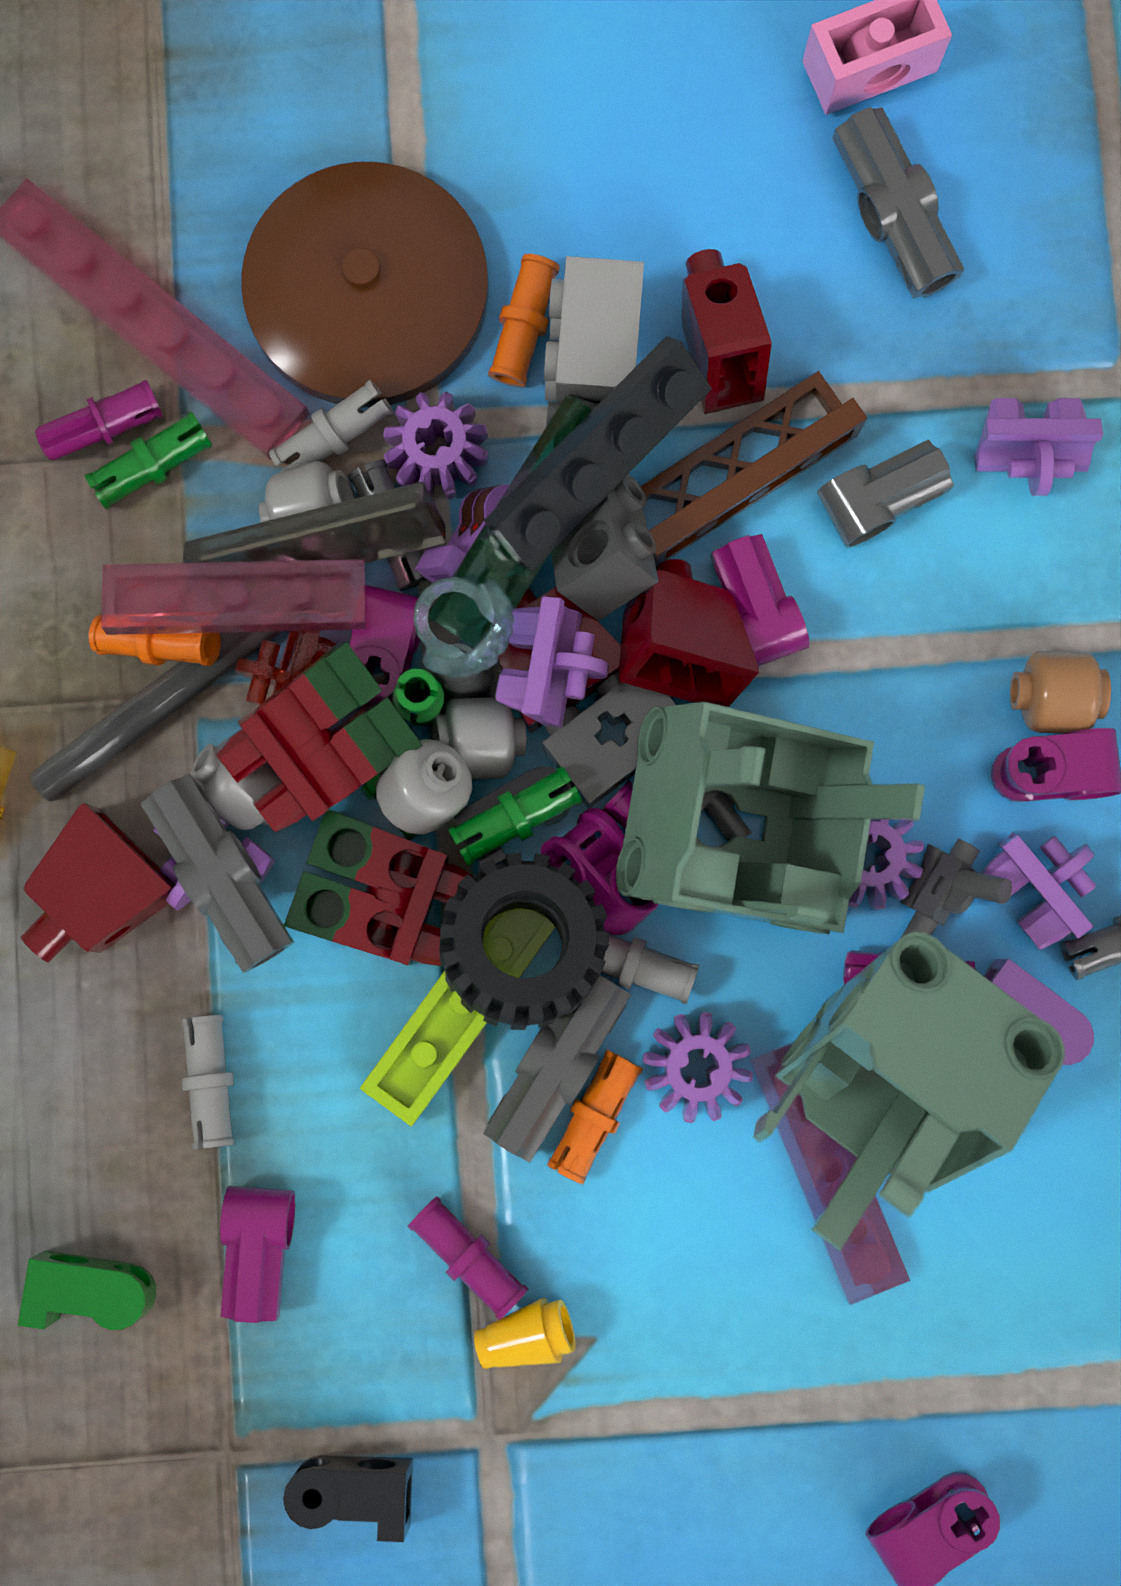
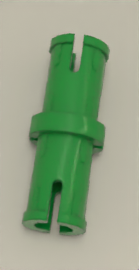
(148, 460)
(409, 685)
(515, 815)

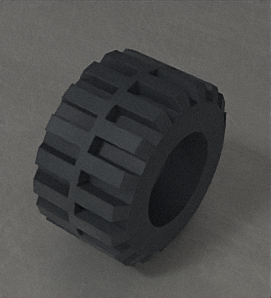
(532, 887)

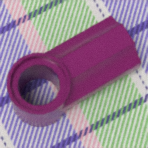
(768, 615)
(256, 1232)

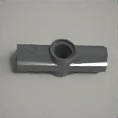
(897, 202)
(217, 872)
(555, 1071)

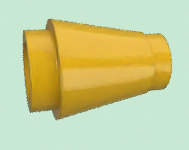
(527, 1336)

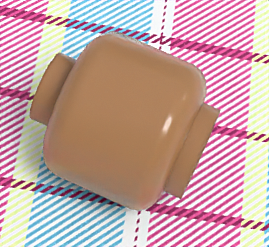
(1061, 692)

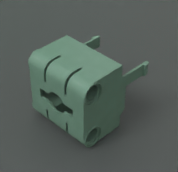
(797, 776)
(915, 1076)

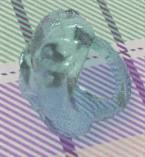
(449, 659)

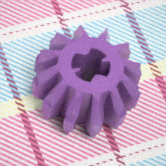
(421, 430)
(891, 863)
(717, 1076)

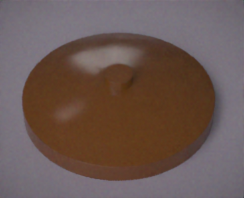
(365, 281)

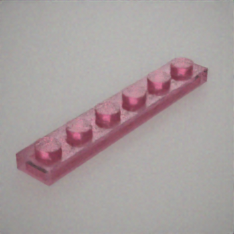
(149, 319)

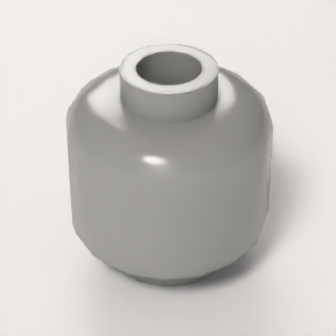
(304, 489)
(482, 734)
(424, 787)
(232, 799)

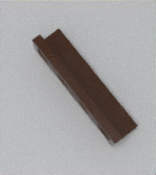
(754, 479)

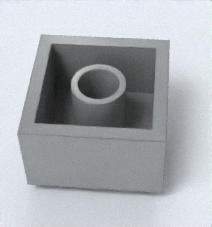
(596, 327)

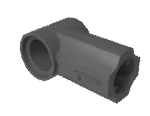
(869, 500)

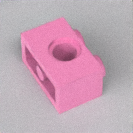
(874, 50)

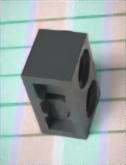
(608, 553)

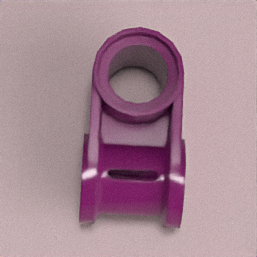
(388, 637)
(1067, 767)
(599, 866)
(925, 1535)

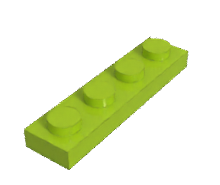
(443, 1028)

